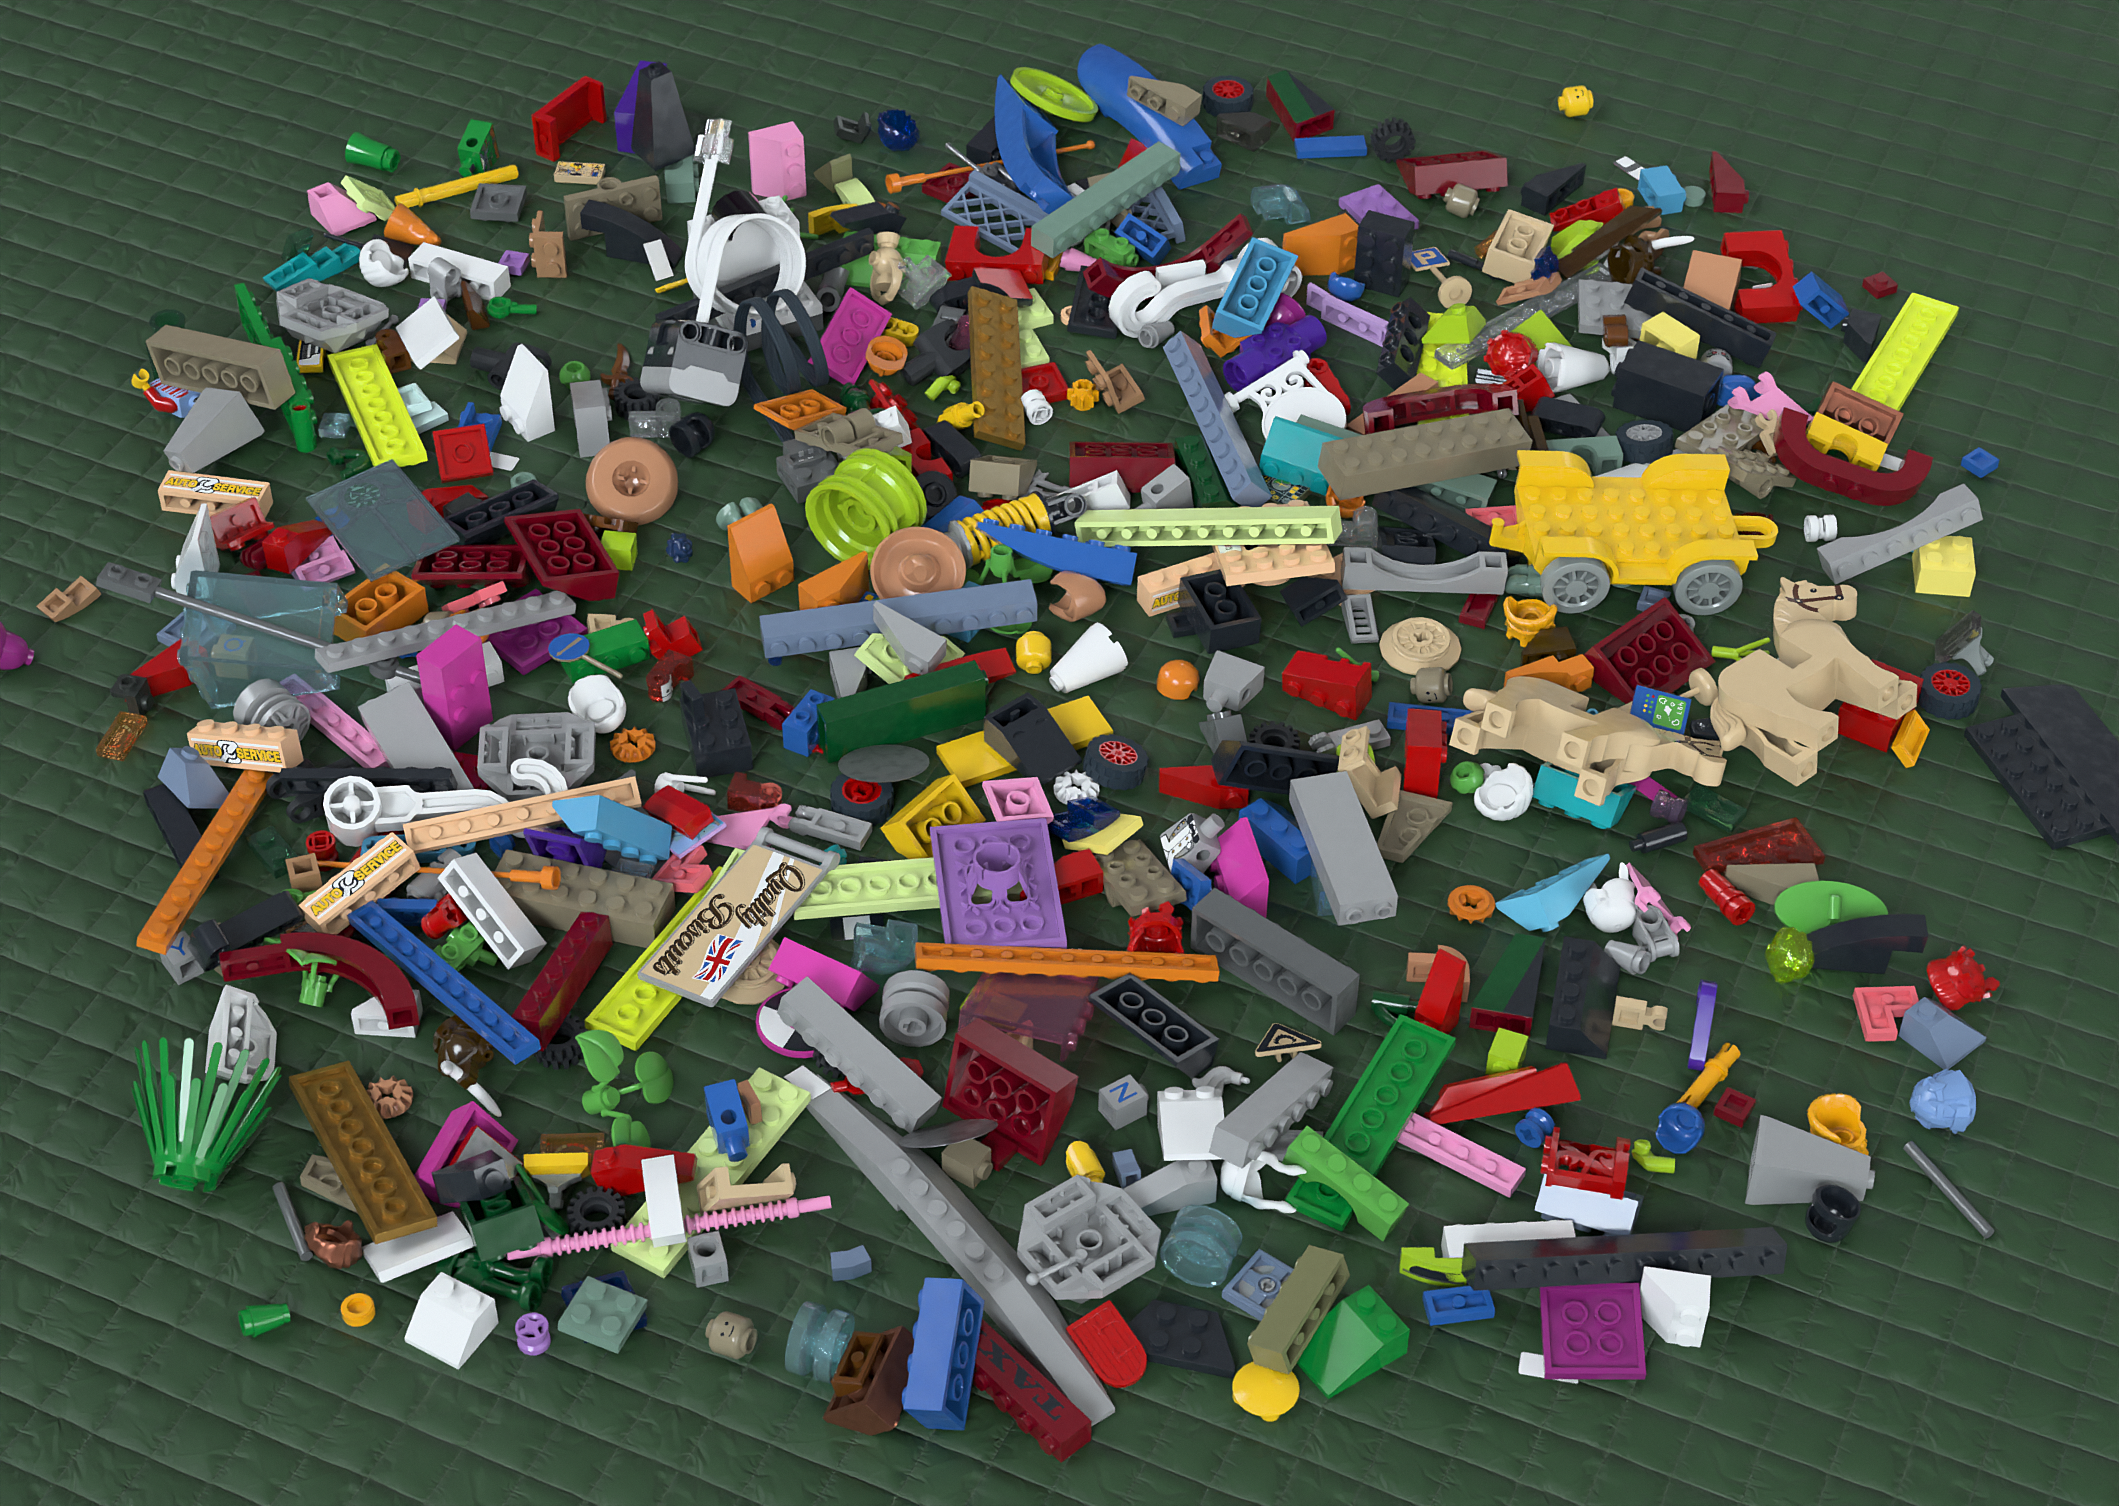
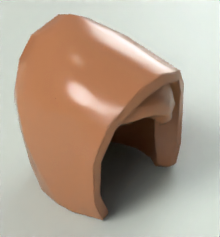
(1082, 597)

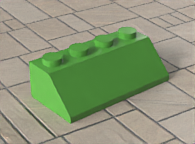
(916, 249)

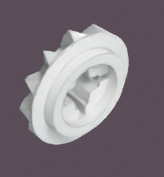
(1064, 791)

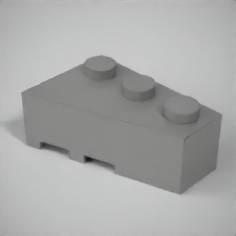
(591, 415)

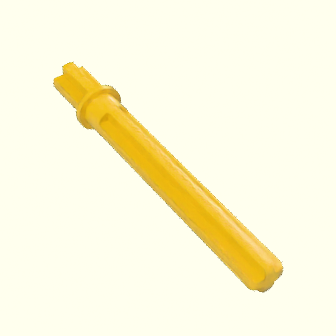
(455, 187)

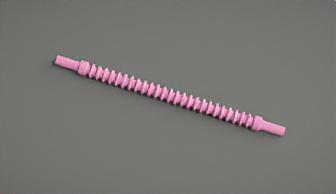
(791, 1207)

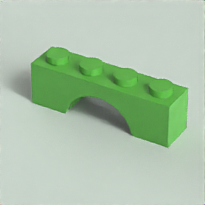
(1372, 1201)

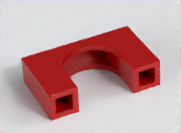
(1769, 252)
(964, 256)

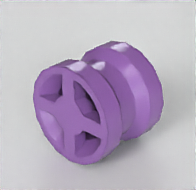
(535, 1325)

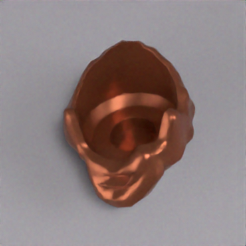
(334, 1244)

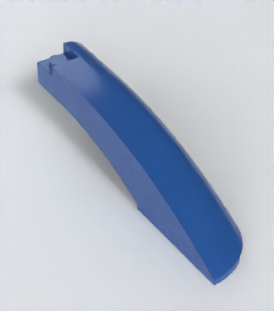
(1105, 78)
(1029, 148)

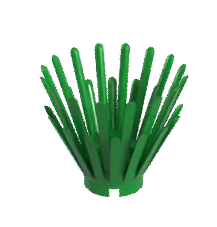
(187, 1141)

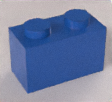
(1147, 241)
(1821, 300)

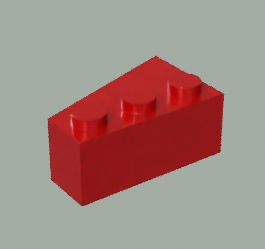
(1329, 683)
(1424, 751)

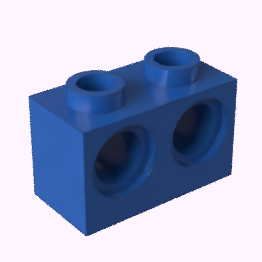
(801, 727)

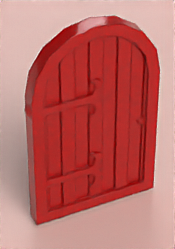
(1109, 1346)

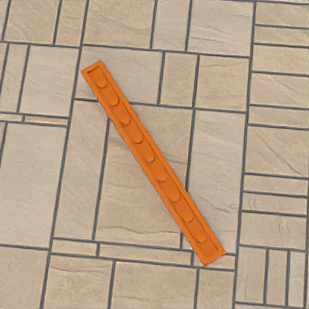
(204, 862)
(1065, 962)

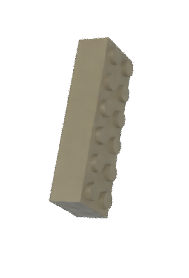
(205, 360)
(635, 905)

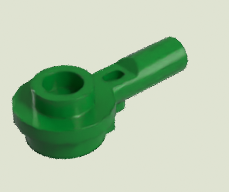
(501, 307)

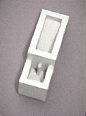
(663, 1201)

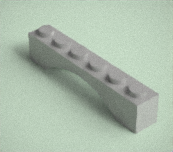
(1855, 555)
(1474, 574)

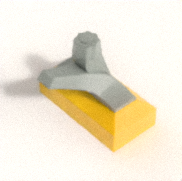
(557, 1172)

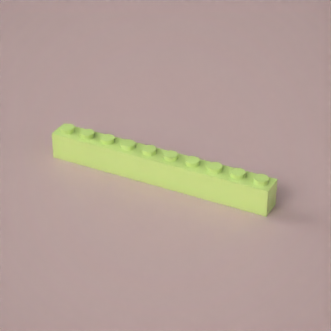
(1211, 526)

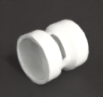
(1036, 407)
(1820, 528)

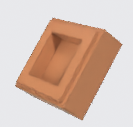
(750, 1102)

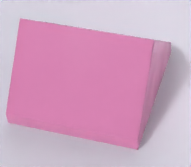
(1017, 799)

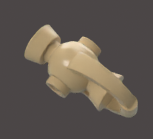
(885, 271)

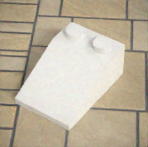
(527, 396)
(198, 551)
(1188, 1122)

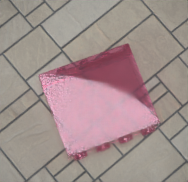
(1033, 1006)

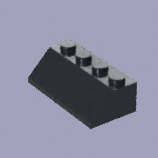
(485, 520)
(1267, 766)
(1583, 1000)
(1158, 1024)

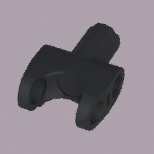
(936, 355)
(499, 363)
(312, 802)

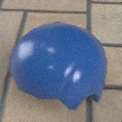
(1345, 288)
(1680, 1128)

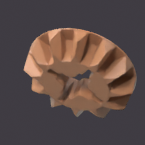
(388, 1106)

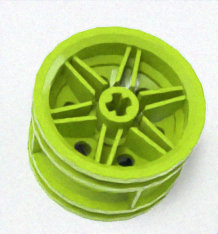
(864, 504)

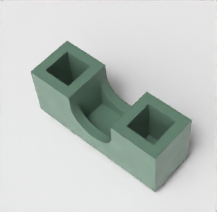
(682, 181)
(1600, 453)

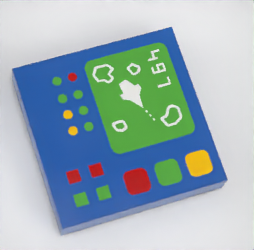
(1661, 709)

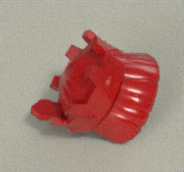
(1510, 353)
(1156, 931)
(1959, 979)

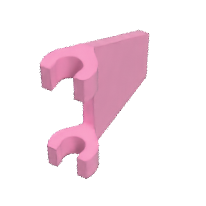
(1772, 398)
(744, 826)
(1647, 893)

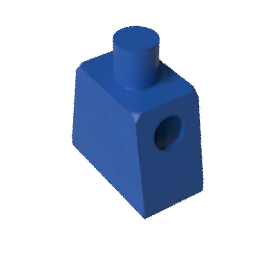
(727, 1119)

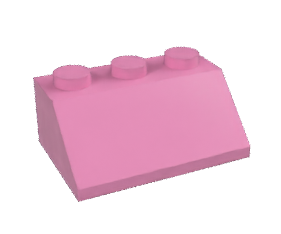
(777, 161)

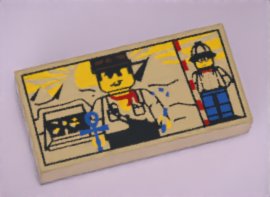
(579, 172)

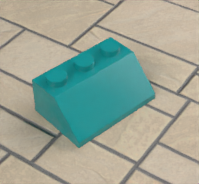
(1294, 454)
(1557, 788)

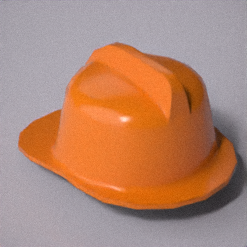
(886, 355)

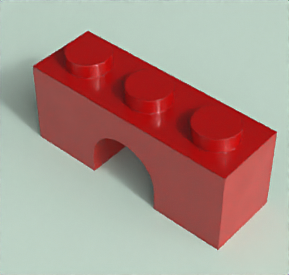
(921, 455)

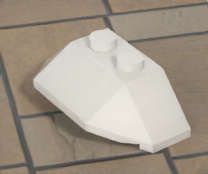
(240, 1026)

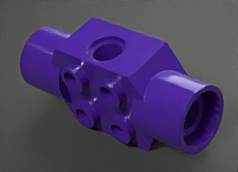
(1271, 349)

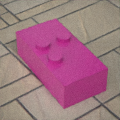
(455, 685)

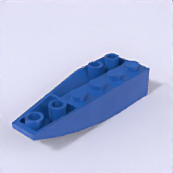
(1065, 554)

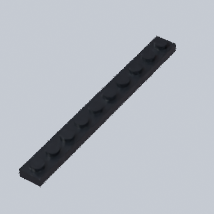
(764, 282)

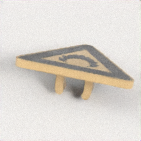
(1285, 1040)

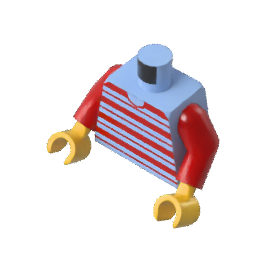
(165, 397)

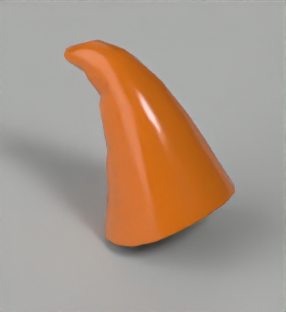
(409, 228)

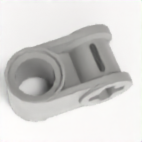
(444, 279)
(1654, 933)

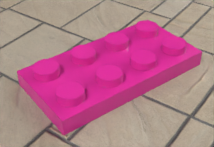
(849, 334)

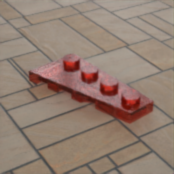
(1772, 844)

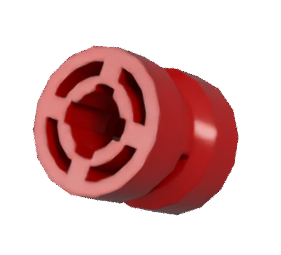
(324, 847)

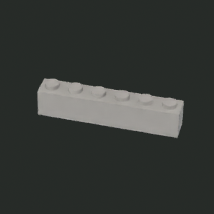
(858, 1055)
(1271, 1110)

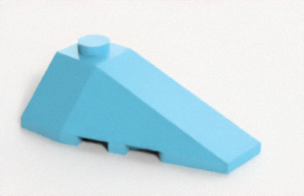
(1552, 897)

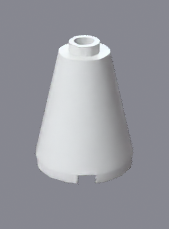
(1570, 367)
(1088, 660)

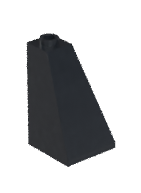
(659, 123)

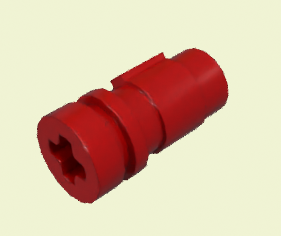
(1732, 902)

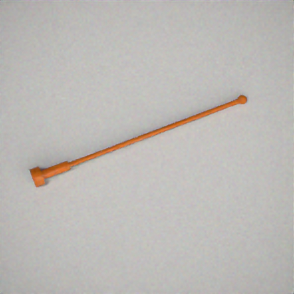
(895, 183)
(548, 877)

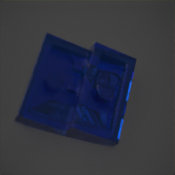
(1083, 818)

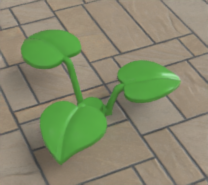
(1001, 565)
(313, 985)
(602, 1056)

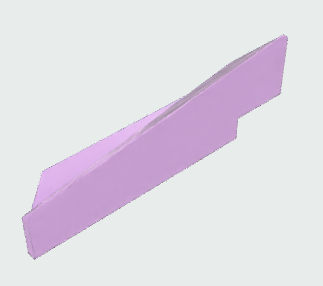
(1346, 315)

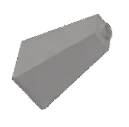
(212, 429)
(1793, 1163)

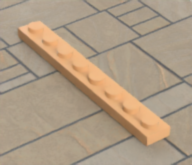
(509, 817)

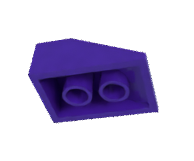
(564, 846)

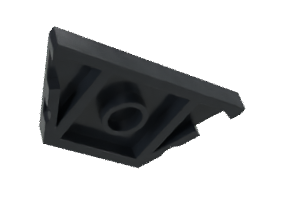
(1184, 1338)

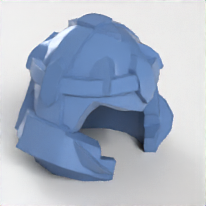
(1944, 1101)

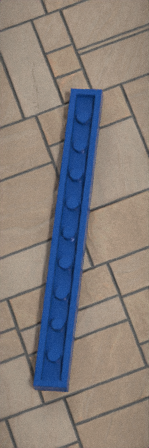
(444, 982)

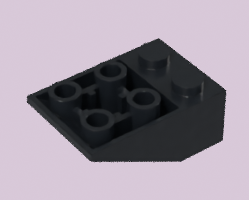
(1030, 739)

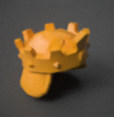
(1527, 618)
(1838, 1120)

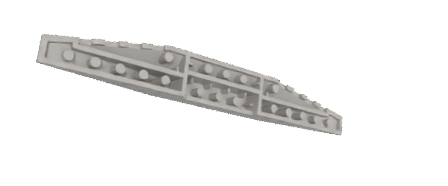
(968, 1243)

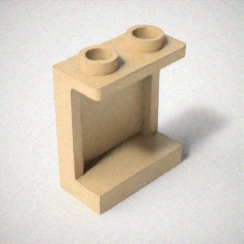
(1374, 789)
(717, 1194)

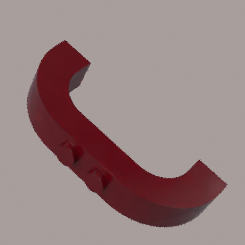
(1436, 403)
(1841, 476)

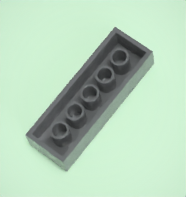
(1275, 961)

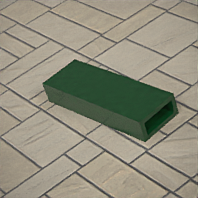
(902, 710)

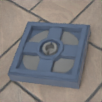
(1257, 1284)

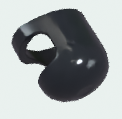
(692, 434)
(1832, 1206)

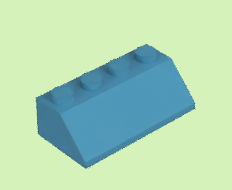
(1254, 289)
(616, 827)

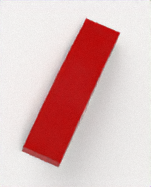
(994, 662)

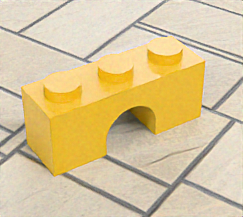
(1859, 447)

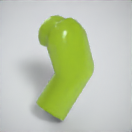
(942, 384)
(1649, 1161)

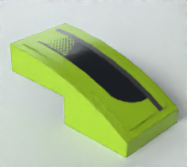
(1423, 1266)

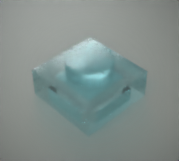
(334, 425)

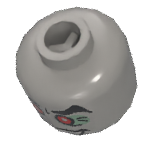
(1720, 359)

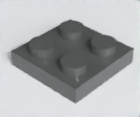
(498, 202)

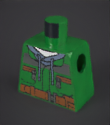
(478, 148)

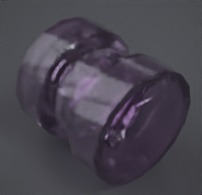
(1668, 807)

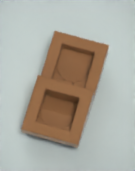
(72, 600)

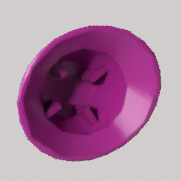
(1286, 311)
(13, 650)

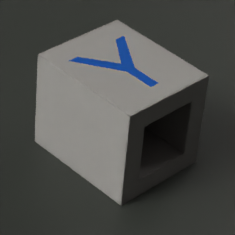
(180, 960)

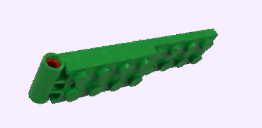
(297, 407)

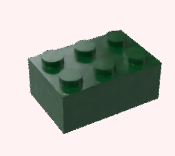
(502, 1222)

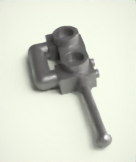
(992, 170)

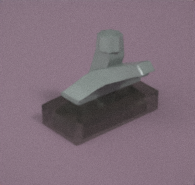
(1963, 642)

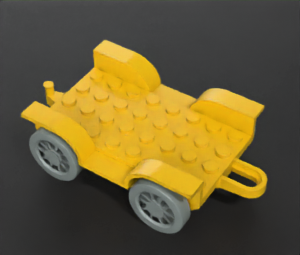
(1631, 530)

